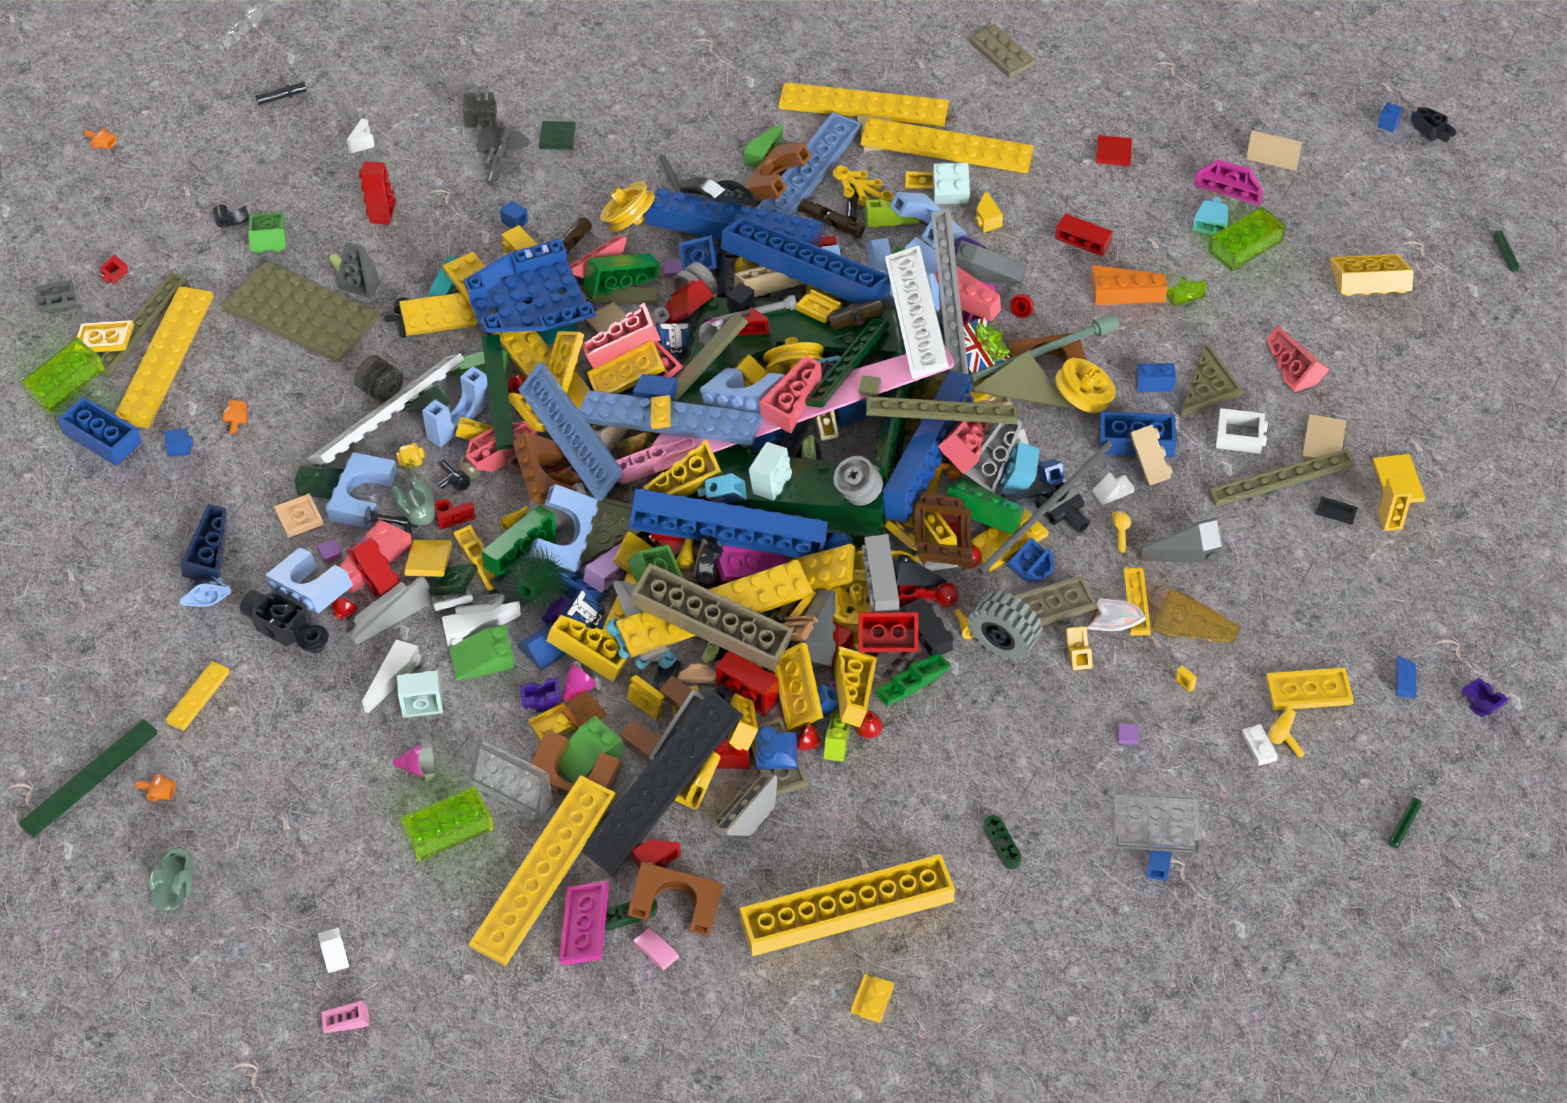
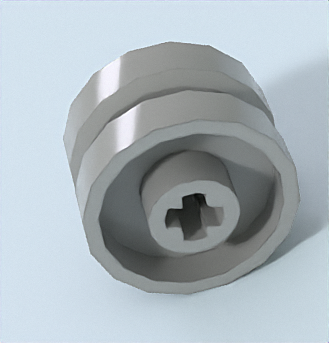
(695, 272)
(858, 480)

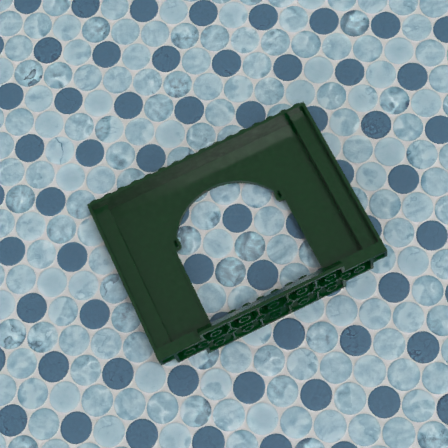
(811, 485)

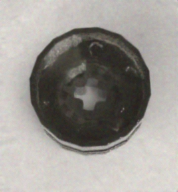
(479, 109)
(378, 378)

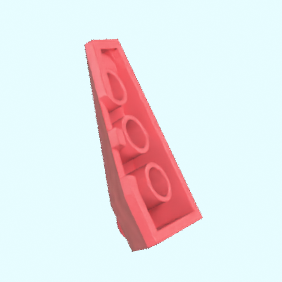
(1296, 363)

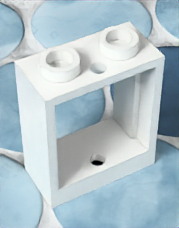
(1239, 442)

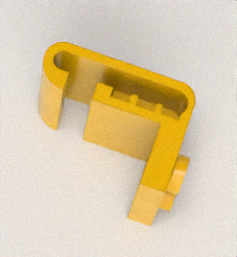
(696, 788)

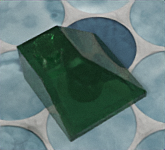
(426, 398)
(317, 480)

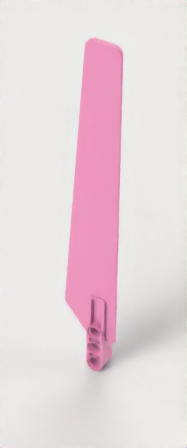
(673, 448)

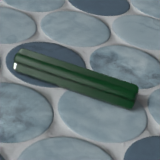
(1506, 251)
(1405, 822)

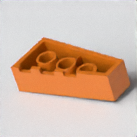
(1126, 286)

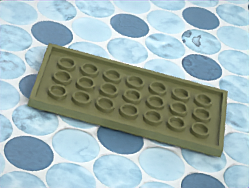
(301, 311)

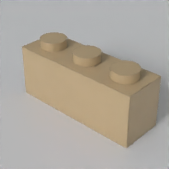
(1151, 455)

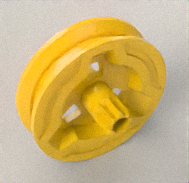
(627, 206)
(785, 357)
(1085, 385)
(855, 601)

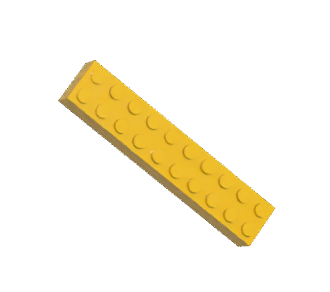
(846, 904)

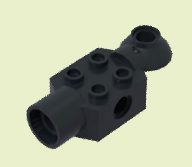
(284, 620)

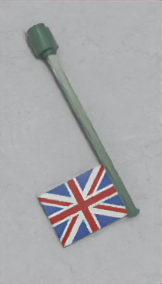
(982, 366)

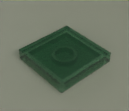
(557, 135)
(454, 580)

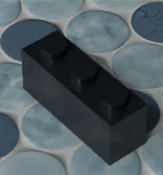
(931, 628)

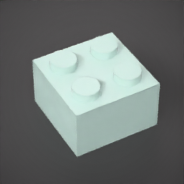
(951, 183)
(770, 471)
(419, 694)

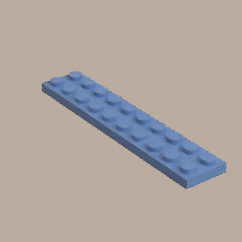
(825, 149)
(686, 418)
(571, 431)

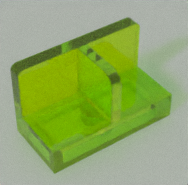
(1186, 291)
(992, 342)

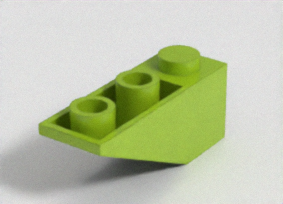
(880, 214)
(836, 738)

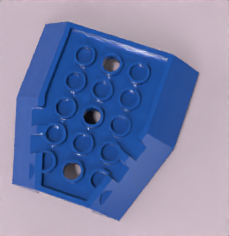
(523, 276)

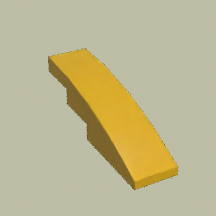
(472, 549)

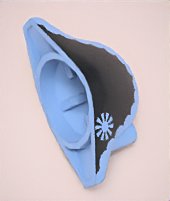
(205, 592)

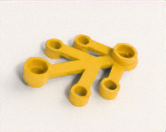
(843, 174)

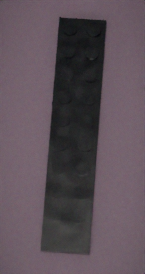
(661, 782)

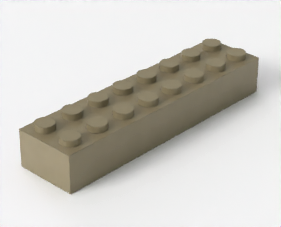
(711, 617)

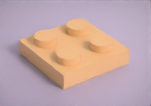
(298, 515)

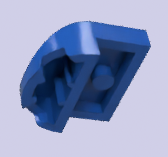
(1032, 562)

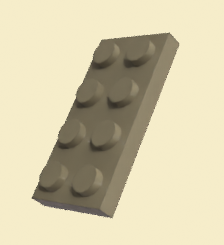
(1002, 51)
(1059, 600)
(787, 779)

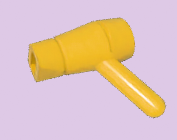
(1122, 522)
(1280, 731)

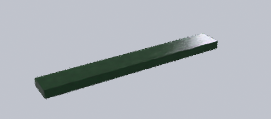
(847, 363)
(498, 392)
(88, 778)

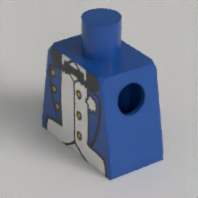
(674, 338)
(585, 610)

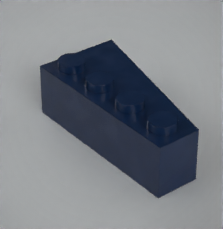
(207, 545)

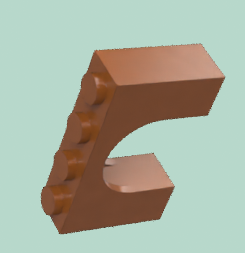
(765, 180)
(1071, 350)
(532, 452)
(641, 739)
(551, 753)
(702, 891)

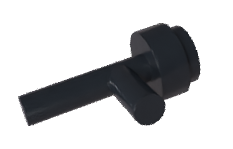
(395, 317)
(458, 479)

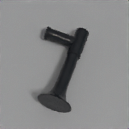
(1045, 491)
(372, 516)

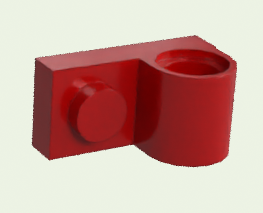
(450, 516)

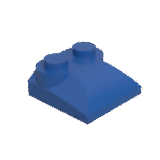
(699, 250)
(776, 749)

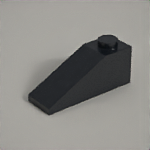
(913, 573)

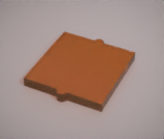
(583, 709)

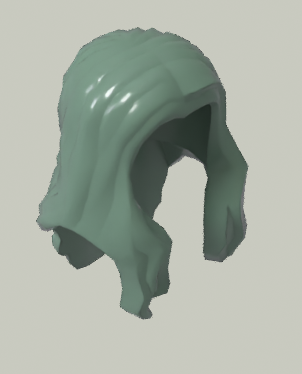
(417, 504)
(171, 879)

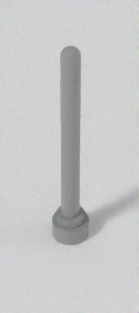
(788, 303)

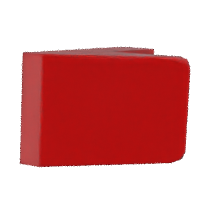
(756, 324)

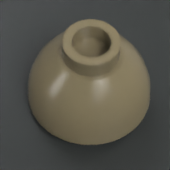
(468, 468)

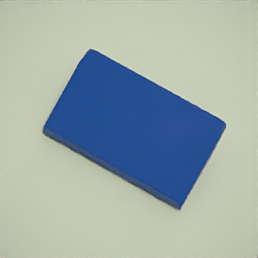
(1405, 678)

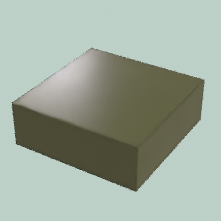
(869, 385)

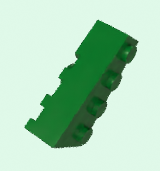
(618, 272)
(987, 506)
(518, 539)

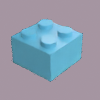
(1020, 468)

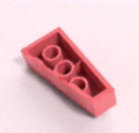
(976, 296)
(622, 337)
(787, 399)
(964, 444)
(391, 544)

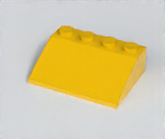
(1371, 274)

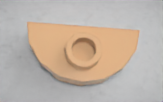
(698, 673)

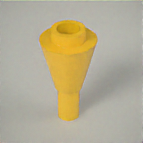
(511, 519)
(686, 557)
(962, 620)

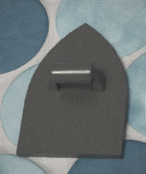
(495, 136)

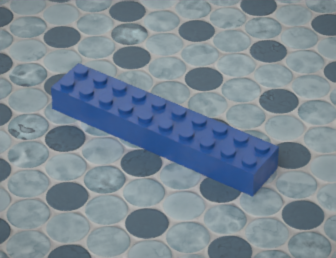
(706, 218)
(805, 262)
(923, 454)
(728, 523)

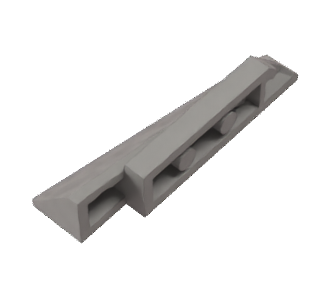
(624, 591)
(390, 609)

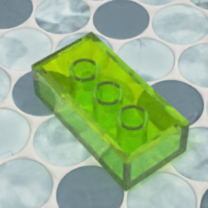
(1247, 238)
(62, 375)
(446, 823)

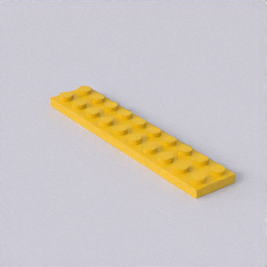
(857, 102)
(947, 145)
(523, 347)
(164, 356)
(756, 592)
(542, 870)

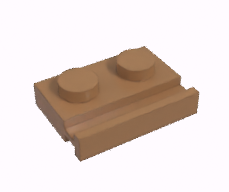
(801, 626)

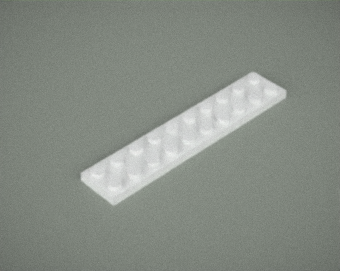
(916, 312)
(384, 411)

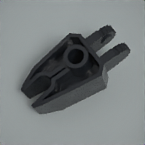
(1432, 124)

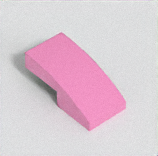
(656, 948)

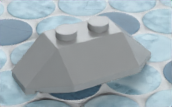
(748, 807)

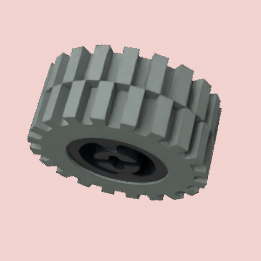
(1005, 625)

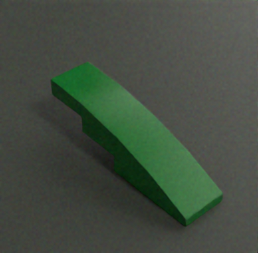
(914, 679)

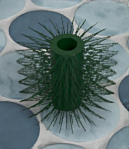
(537, 579)

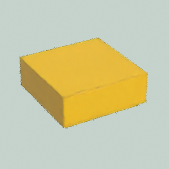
(1185, 678)

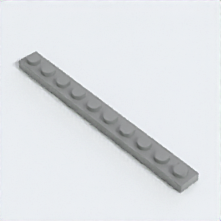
(949, 289)

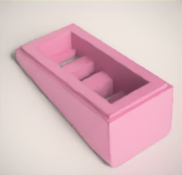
(355, 1021)

